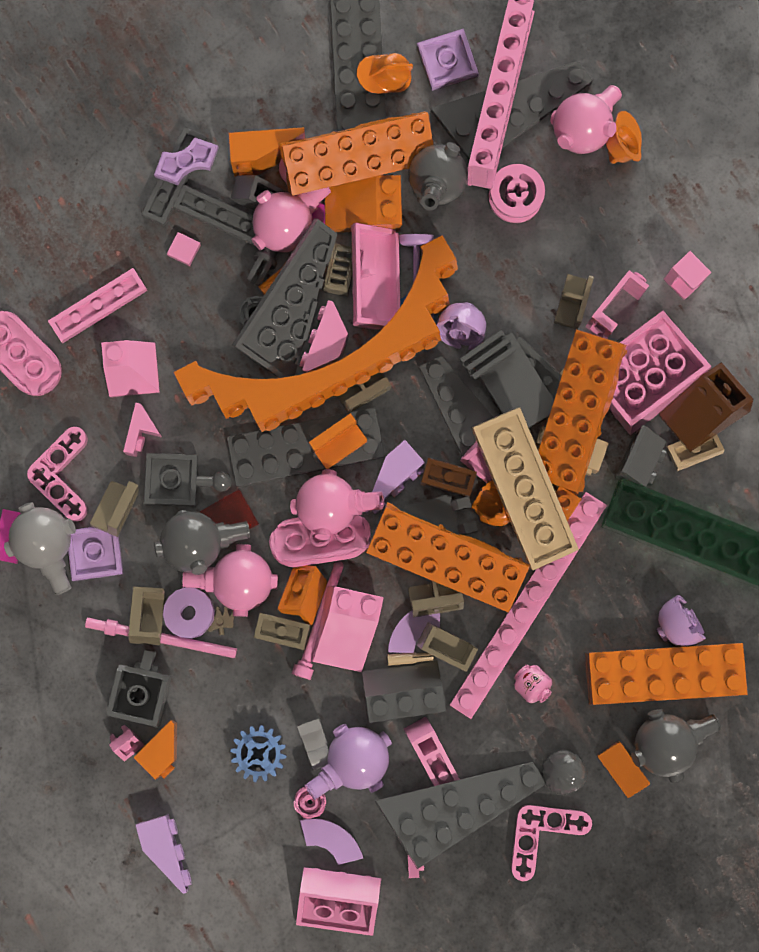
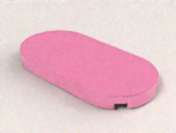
(26, 358)
(297, 546)

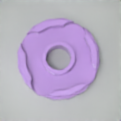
(174, 613)

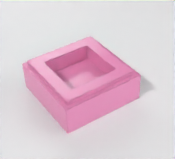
(183, 249)

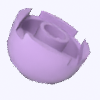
(462, 325)
(679, 624)

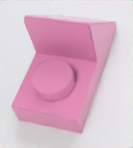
(139, 424)

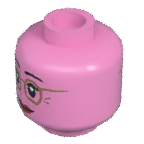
(533, 684)

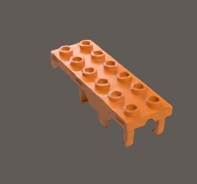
(355, 152)
(580, 408)
(448, 558)

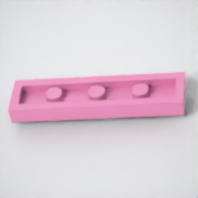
(97, 305)

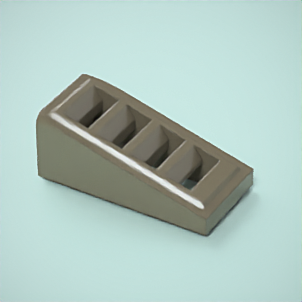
(335, 288)

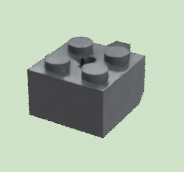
(130, 680)

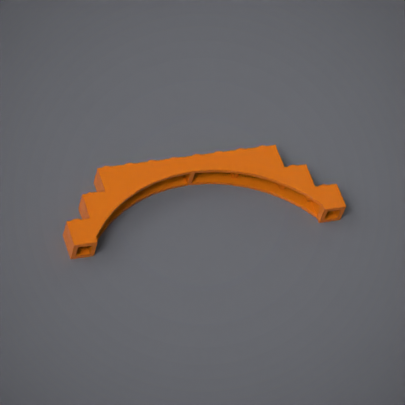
(287, 397)

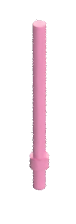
(112, 628)

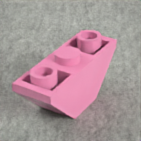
(327, 341)

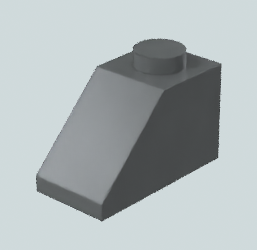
(248, 188)

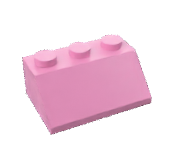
(338, 901)

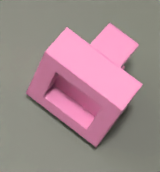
(126, 744)

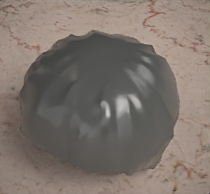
(564, 772)

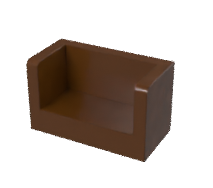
(448, 477)

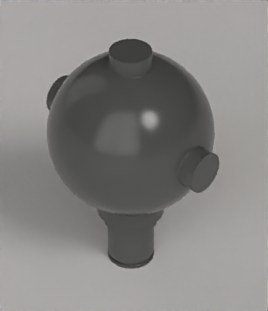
(438, 175)
(194, 540)
(670, 744)

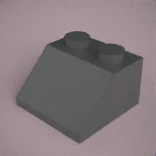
(641, 457)

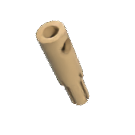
(408, 658)

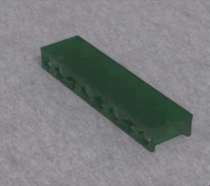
(684, 532)

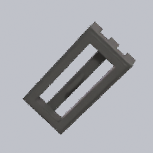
(504, 342)

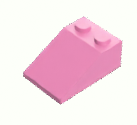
(346, 628)

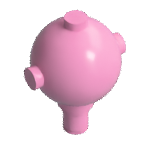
(586, 120)
(283, 218)
(329, 504)
(238, 580)

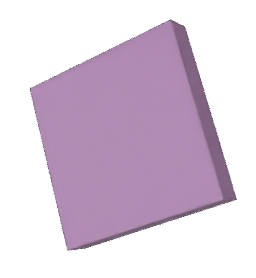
(447, 59)
(94, 554)

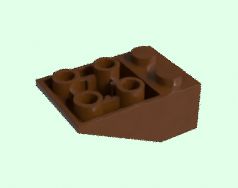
(707, 407)

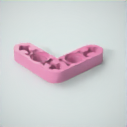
(53, 469)
(533, 829)

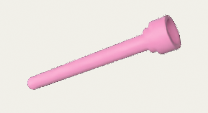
(304, 666)

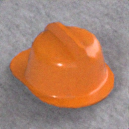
(384, 73)
(626, 141)

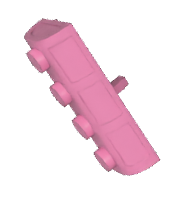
(375, 275)

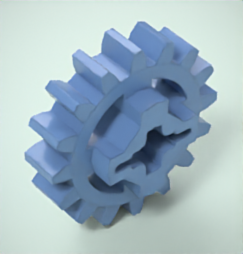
(266, 763)

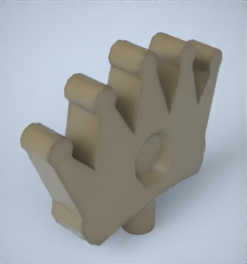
(222, 621)

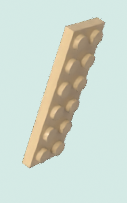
(525, 488)

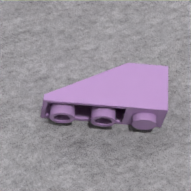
(396, 470)
(160, 845)

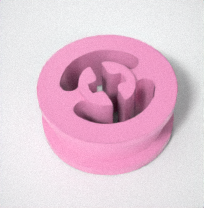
(519, 178)

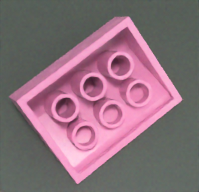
(654, 371)

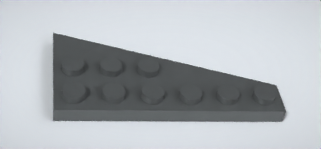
(532, 102)
(286, 311)
(444, 814)

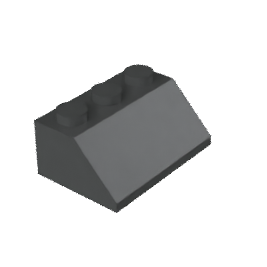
(403, 691)

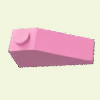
(431, 752)

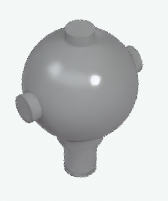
(41, 541)

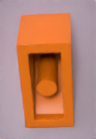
(160, 752)

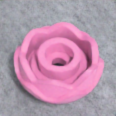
(308, 810)

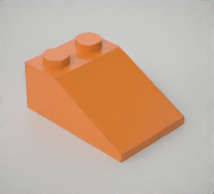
(259, 150)
(365, 201)

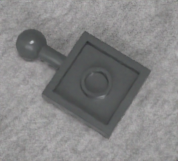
(174, 479)

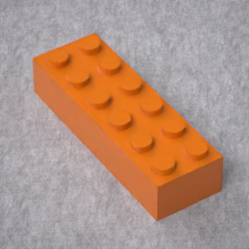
(666, 674)

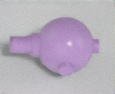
(355, 760)

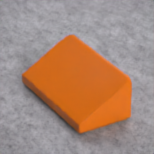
(623, 769)

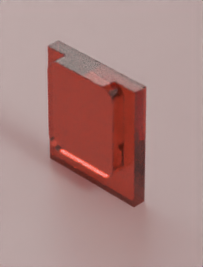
(231, 510)

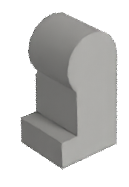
(315, 743)

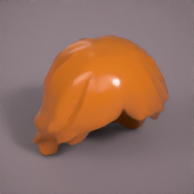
(490, 507)

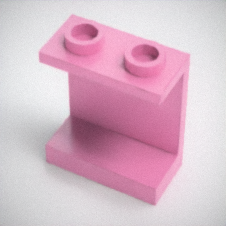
(601, 324)

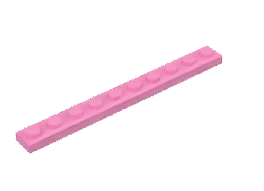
(523, 613)

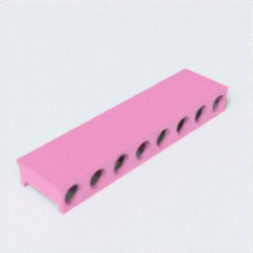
(500, 93)

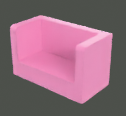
(687, 275)

